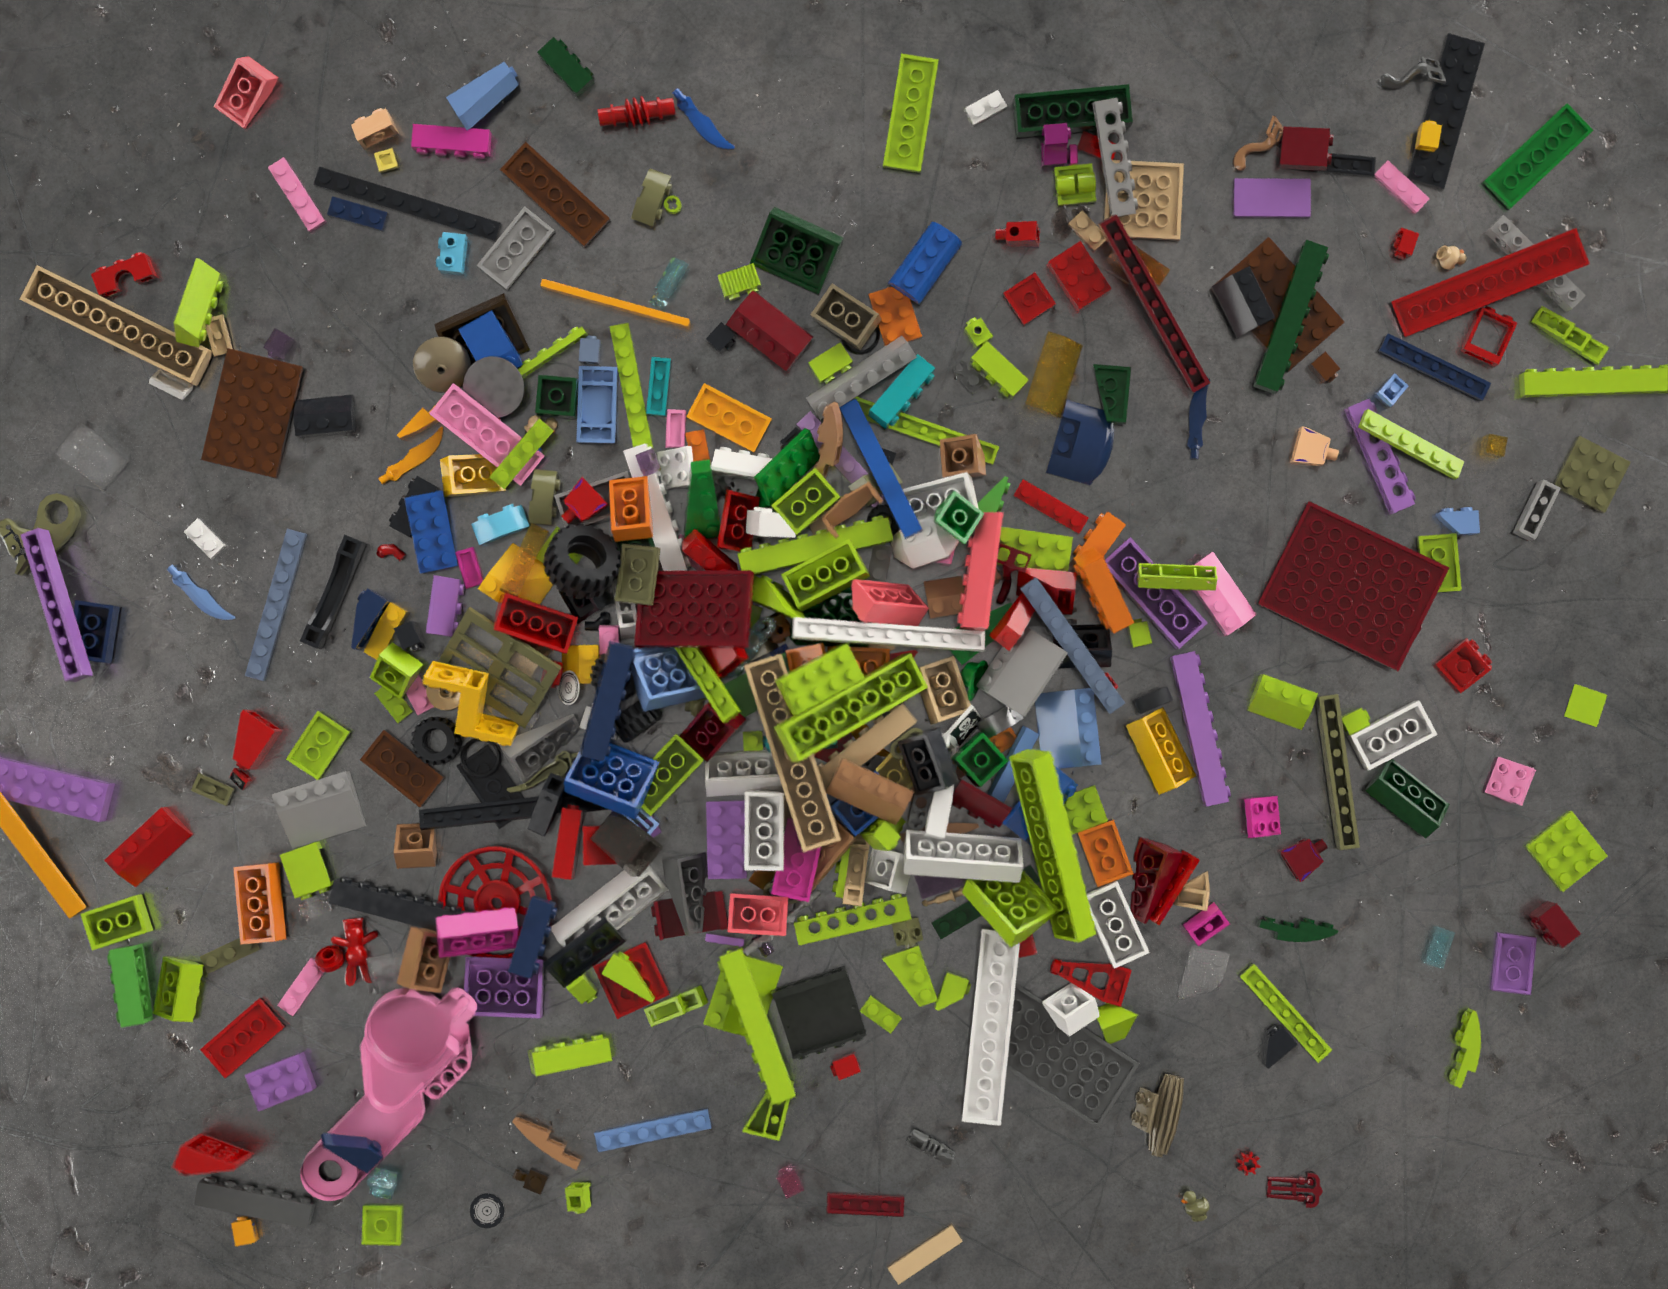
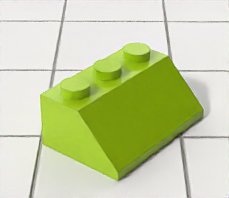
(1282, 701)
(178, 989)

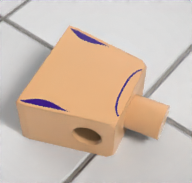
(1312, 448)

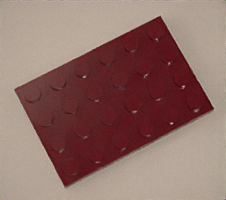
(697, 610)

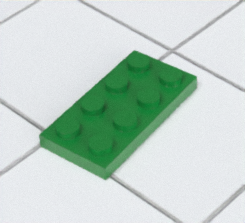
(787, 467)

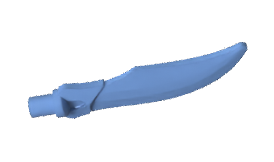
(199, 596)

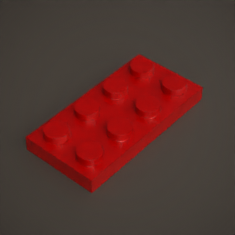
(242, 1038)

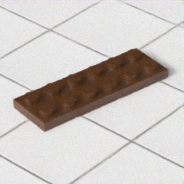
(555, 194)

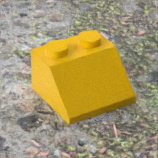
(580, 660)

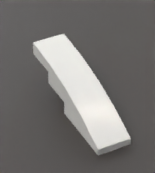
(939, 812)

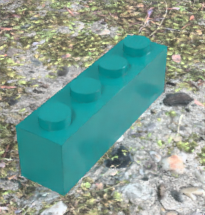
(901, 392)

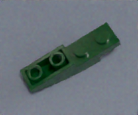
(1303, 932)

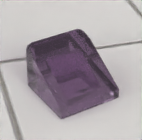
(648, 462)

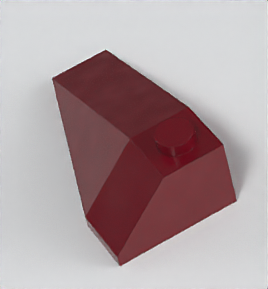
(1154, 871)

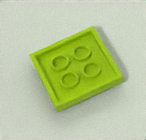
(1566, 851)

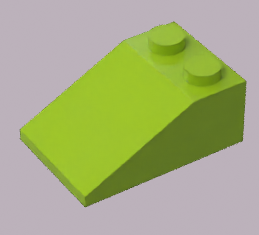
(774, 597)

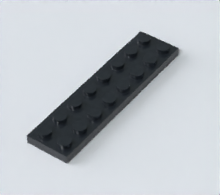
(1447, 108)

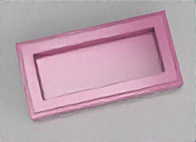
(675, 428)

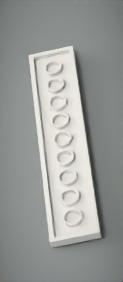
(990, 1030)

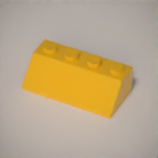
(1161, 750)

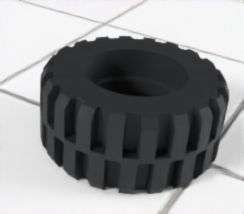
(573, 578)

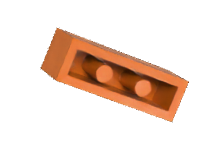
(1103, 535)

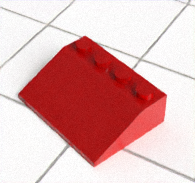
(209, 1155)

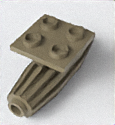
(1159, 1113)

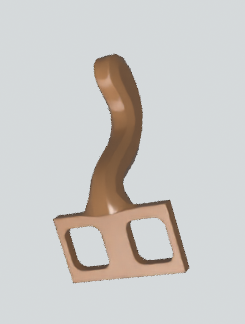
(1240, 156)

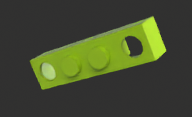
(1187, 578)

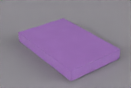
(1513, 963)

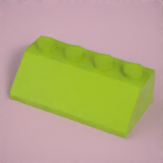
(197, 304)
(825, 575)

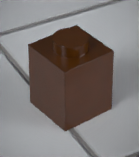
(1324, 368)

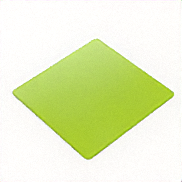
(1585, 705)

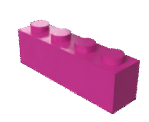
(451, 140)

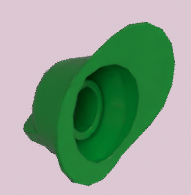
(971, 675)

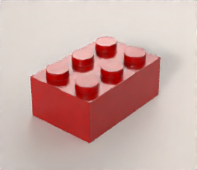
(1079, 276)

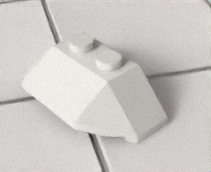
(925, 547)

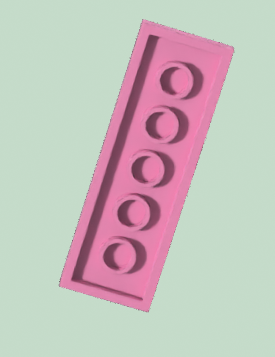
(480, 429)

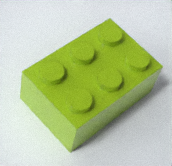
(806, 501)
(116, 922)

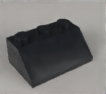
(1243, 302)
(324, 416)
(1097, 642)
(928, 761)

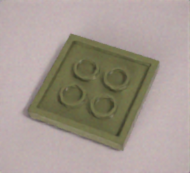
(1591, 474)

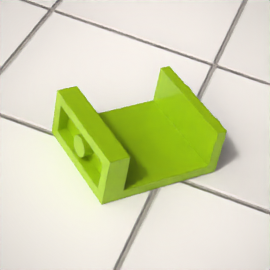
(306, 871)

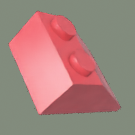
(245, 90)
(757, 914)

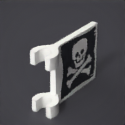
(961, 730)

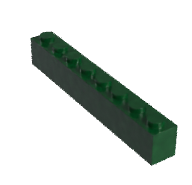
(1290, 317)

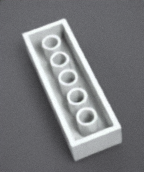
(963, 856)

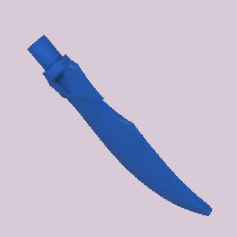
(701, 122)

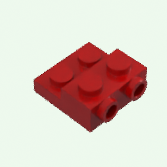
(1464, 664)

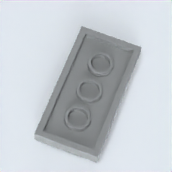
(515, 248)

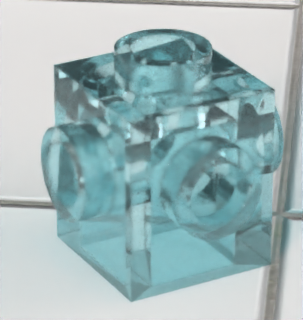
(382, 1183)

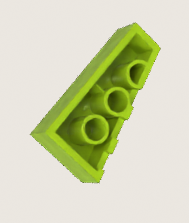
(569, 1056)

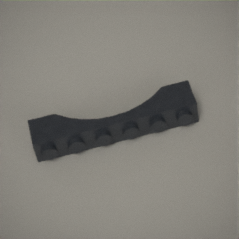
(329, 604)

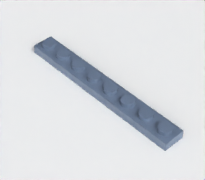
(275, 605)
(1072, 645)

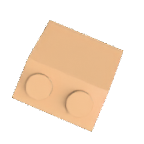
(374, 128)

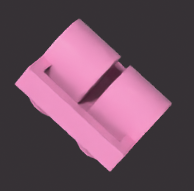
(1510, 781)

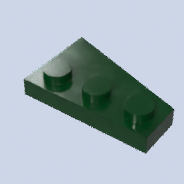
(1114, 391)

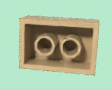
(945, 691)

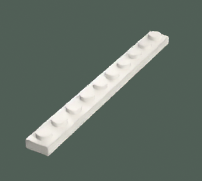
(888, 634)

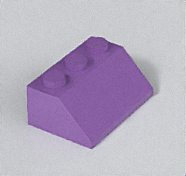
(444, 606)

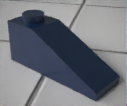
(354, 1149)

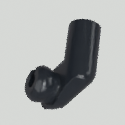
(604, 619)

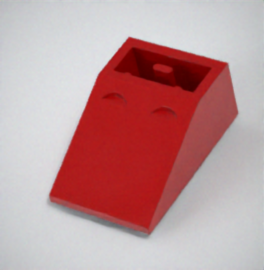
(1058, 585)

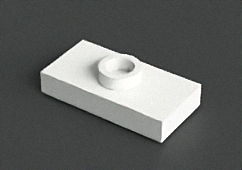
(171, 384)

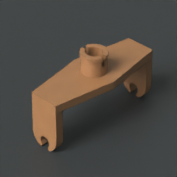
(849, 506)

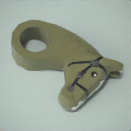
(59, 533)

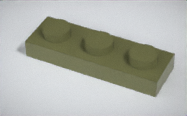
(227, 954)

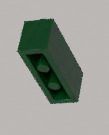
(566, 66)

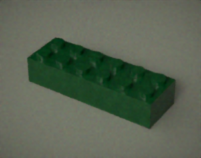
(1068, 107)

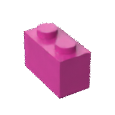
(1206, 924)

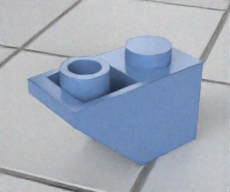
(1460, 522)

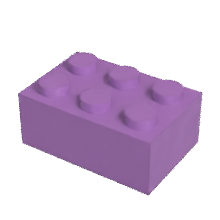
(281, 1081)

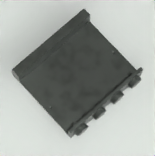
(819, 1013)

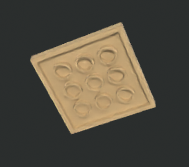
(1158, 198)

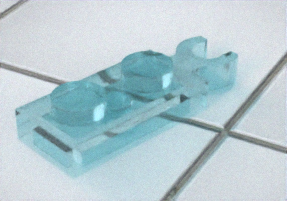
(668, 281)

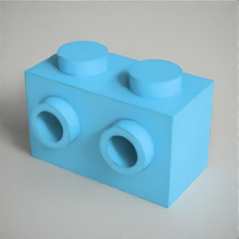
(452, 253)

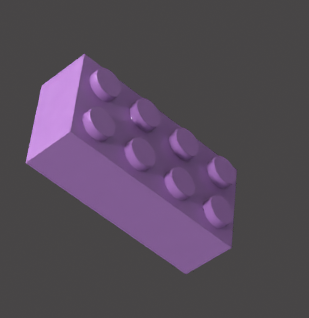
(726, 839)

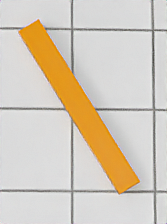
(615, 303)
(39, 860)

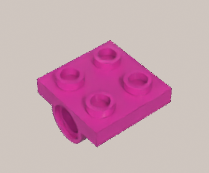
(1262, 816)

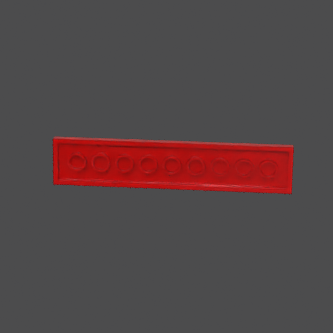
(1490, 282)

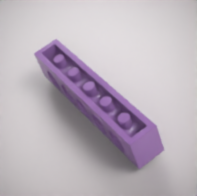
(1378, 467)

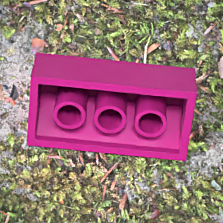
(477, 932)

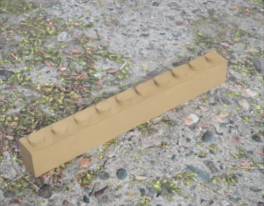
(867, 745)

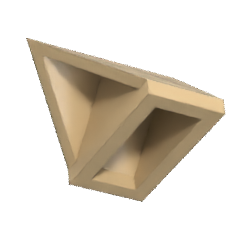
(1195, 893)

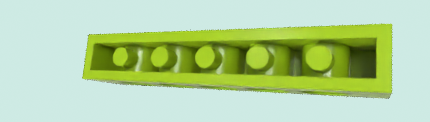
(805, 936)

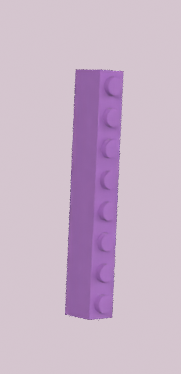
(56, 605)
(1199, 728)

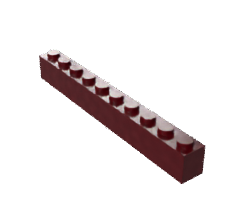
(1153, 303)

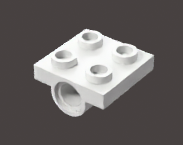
(675, 467)

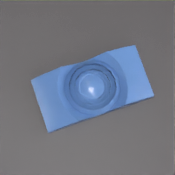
(597, 404)

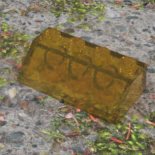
(1053, 374)

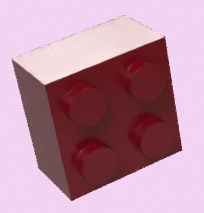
(1554, 924)

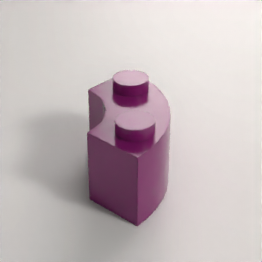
(1054, 149)

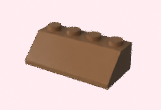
(869, 791)

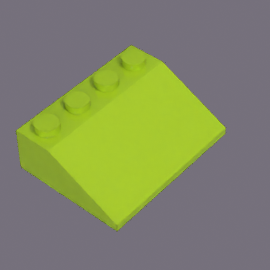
(1011, 907)
(721, 1010)

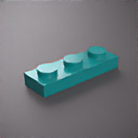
(658, 386)

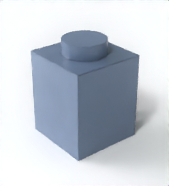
(590, 350)

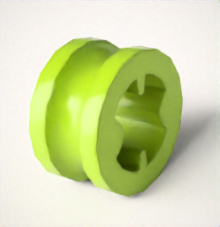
(678, 204)

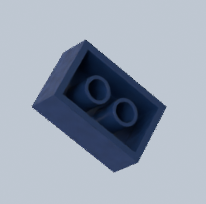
(97, 628)

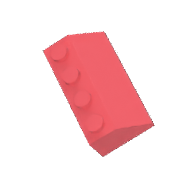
(887, 603)

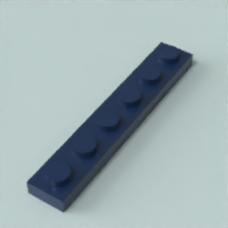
(1434, 367)

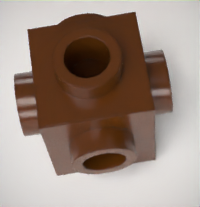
(781, 630)

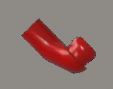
(390, 549)

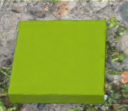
(381, 1225)

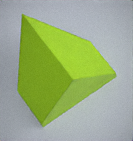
(1115, 1022)

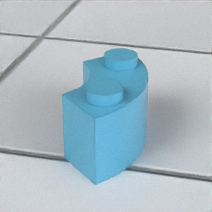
(500, 524)

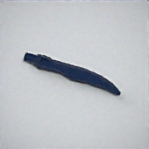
(1197, 417)

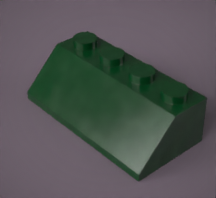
(1408, 798)

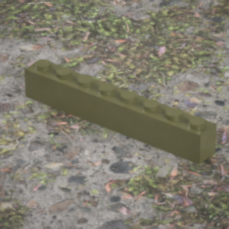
(1337, 772)

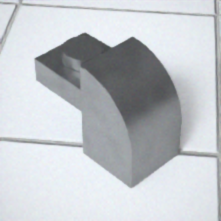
(998, 721)

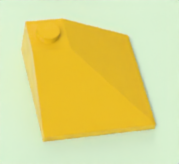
(536, 584)

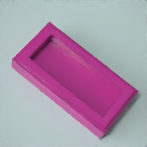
(469, 567)

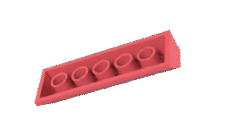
(980, 573)

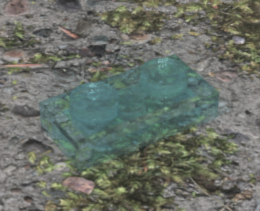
(1439, 947)

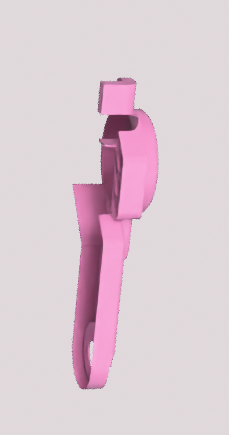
(410, 1051)

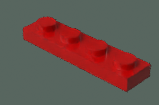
(1050, 506)
(1185, 868)

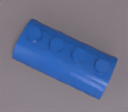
(925, 262)

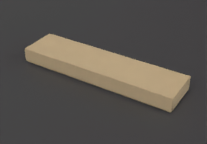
(924, 1254)

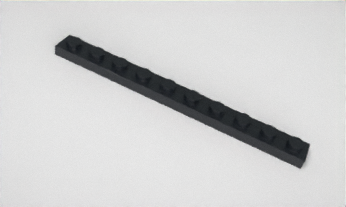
(407, 204)
(492, 812)

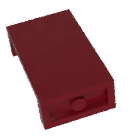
(670, 925)

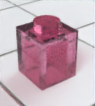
(790, 1181)

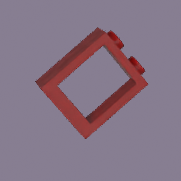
(1479, 353)

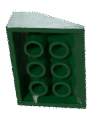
(796, 250)
(834, 608)

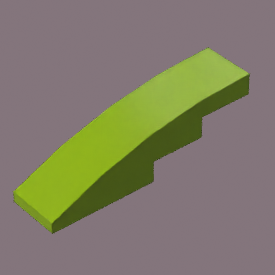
(1570, 335)

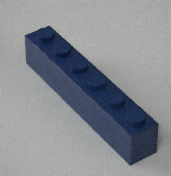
(607, 700)

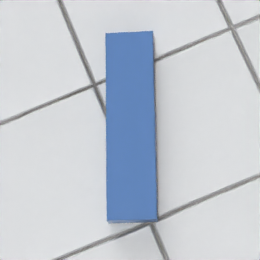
(1005, 779)

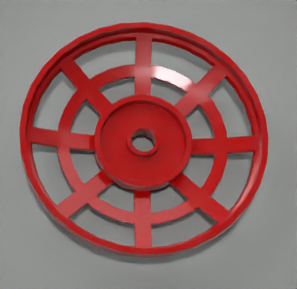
(495, 888)

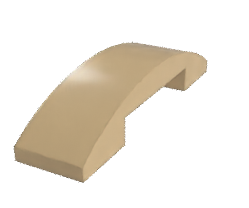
(856, 872)

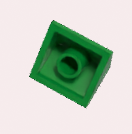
(958, 516)

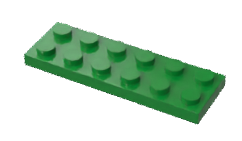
(1538, 156)

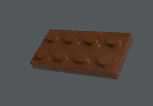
(402, 768)

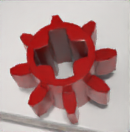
(1250, 1168)

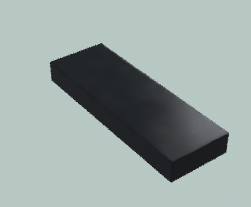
(1351, 165)

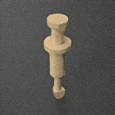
(945, 897)

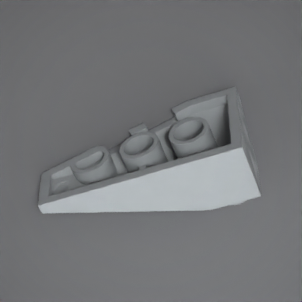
(539, 745)

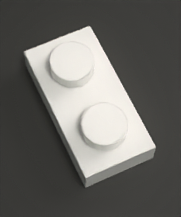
(985, 108)
(204, 538)

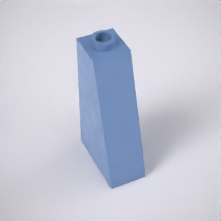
(483, 94)

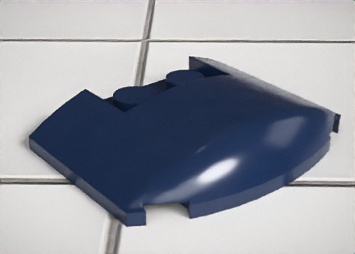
(1081, 444)

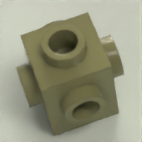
(907, 932)

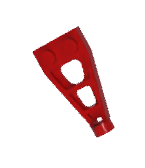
(1116, 982)

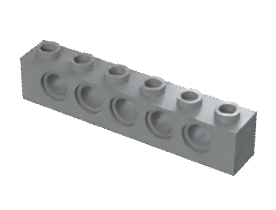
(1101, 109)
(1511, 240)

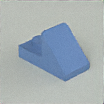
(1391, 391)

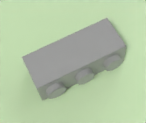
(1536, 510)

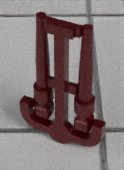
(1316, 1190)

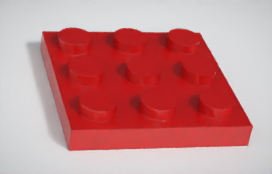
(623, 1000)

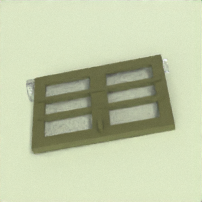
(516, 671)

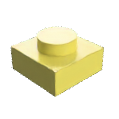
(386, 160)

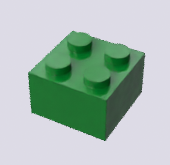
(979, 759)

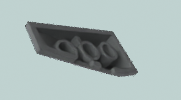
(685, 881)

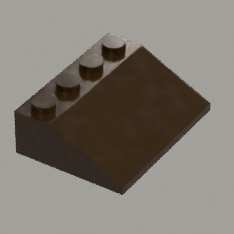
(503, 312)

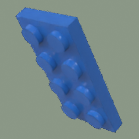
(430, 531)

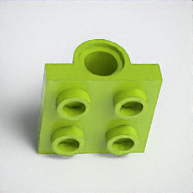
(1075, 184)

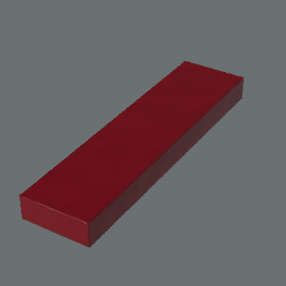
(865, 1204)

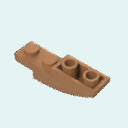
(832, 436)

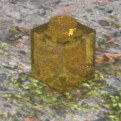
(1493, 446)

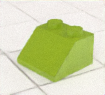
(395, 670)

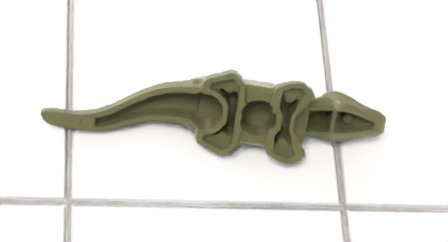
(559, 767)

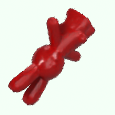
(356, 952)

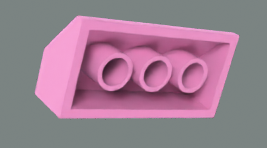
(1227, 603)

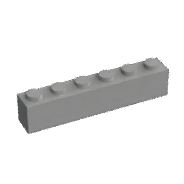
(862, 376)

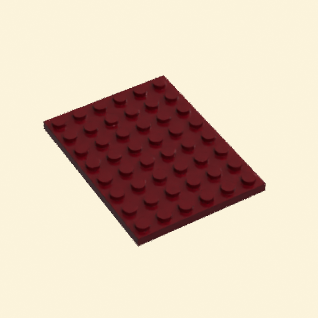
(1353, 586)

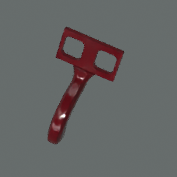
(1008, 567)

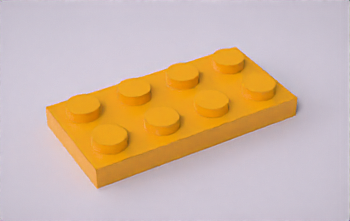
(729, 418)

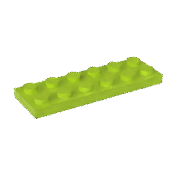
(910, 113)

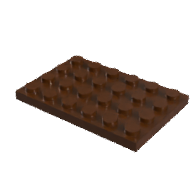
(1273, 275)
(252, 413)

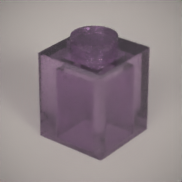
(278, 344)

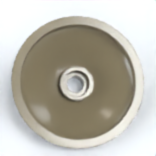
(441, 353)

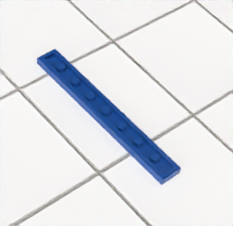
(881, 469)

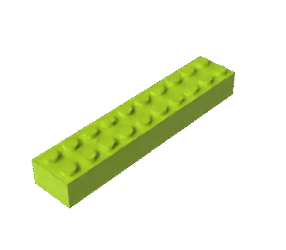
(1052, 843)

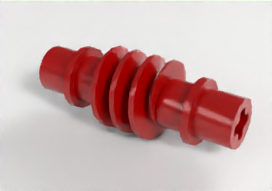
(636, 111)

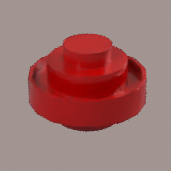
(329, 958)

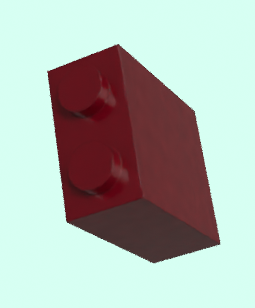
(1306, 148)

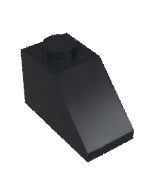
(1276, 1045)

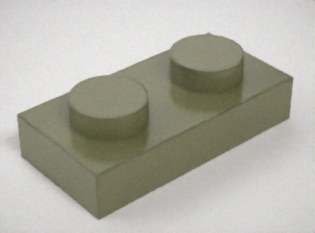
(213, 789)

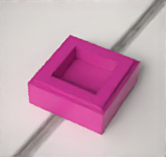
(1073, 154)

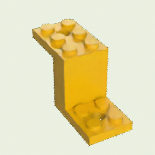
(470, 716)

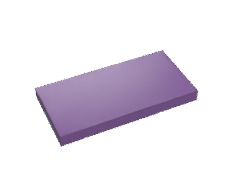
(1271, 198)

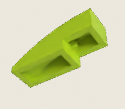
(676, 1006)

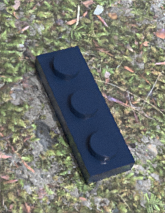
(357, 213)

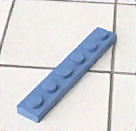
(652, 1130)

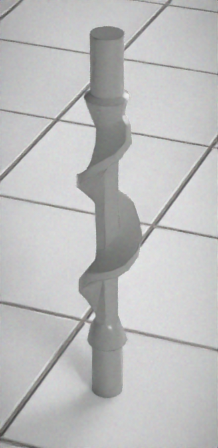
(757, 943)

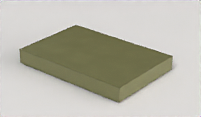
(637, 574)

